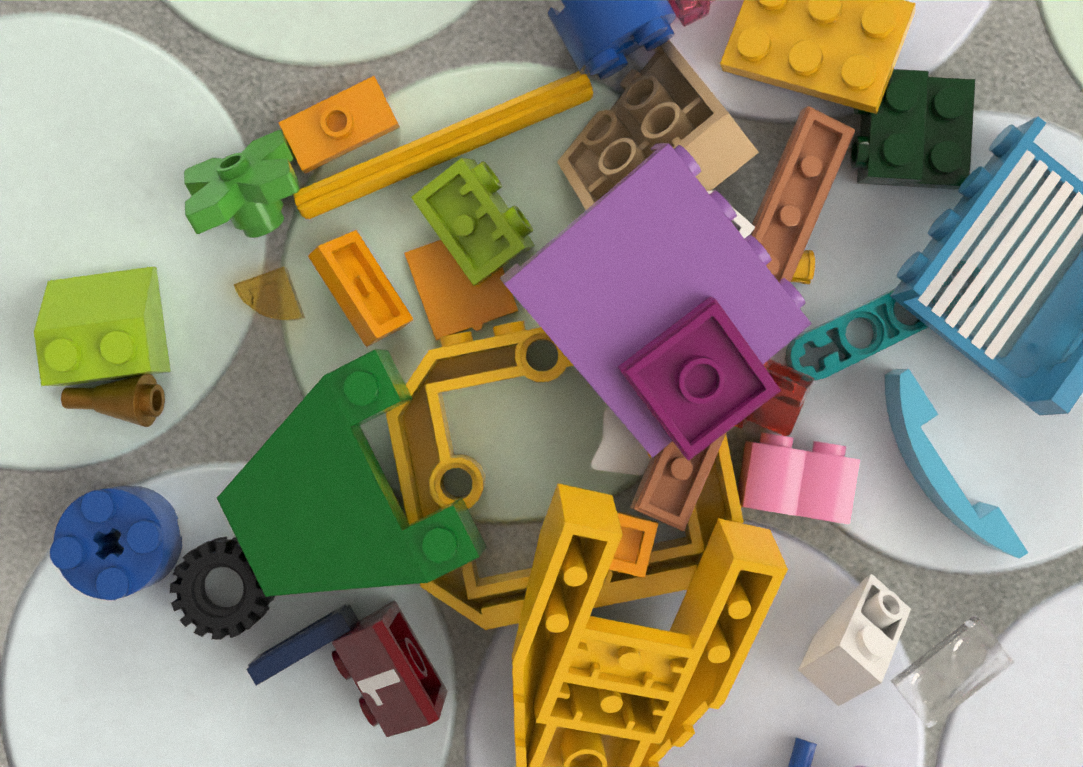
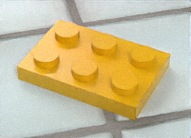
(821, 46)

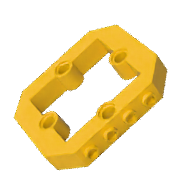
(426, 452)

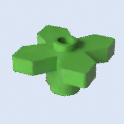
(242, 187)

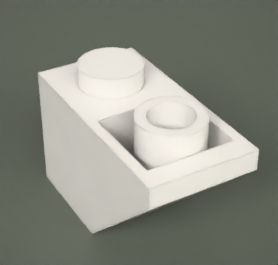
(856, 642)

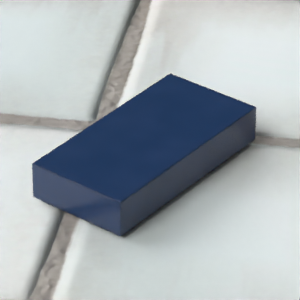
(302, 644)

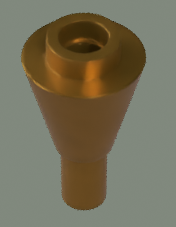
(130, 399)

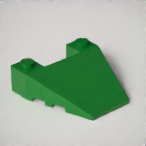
(319, 506)

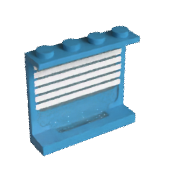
(1009, 273)

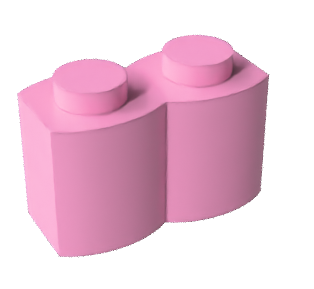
(798, 481)

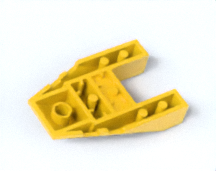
(621, 690)

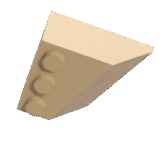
(658, 106)

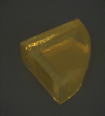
(271, 295)

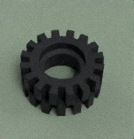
(195, 602)

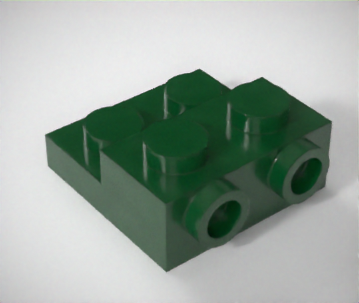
(917, 134)

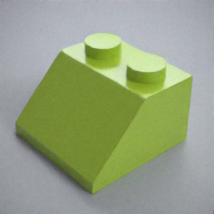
(101, 328)

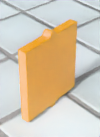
(449, 295)

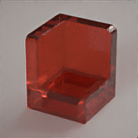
(783, 409)

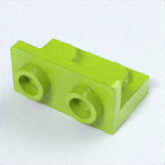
(474, 219)

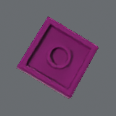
(699, 378)

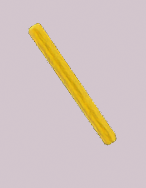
(443, 145)

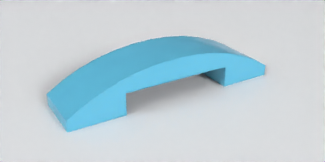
(907, 412)

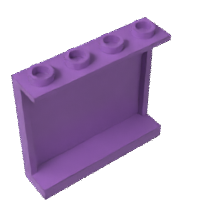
(641, 266)

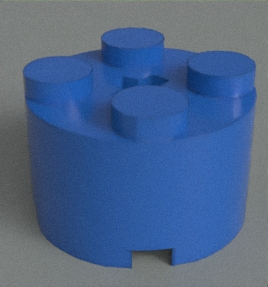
(606, 31)
(88, 548)

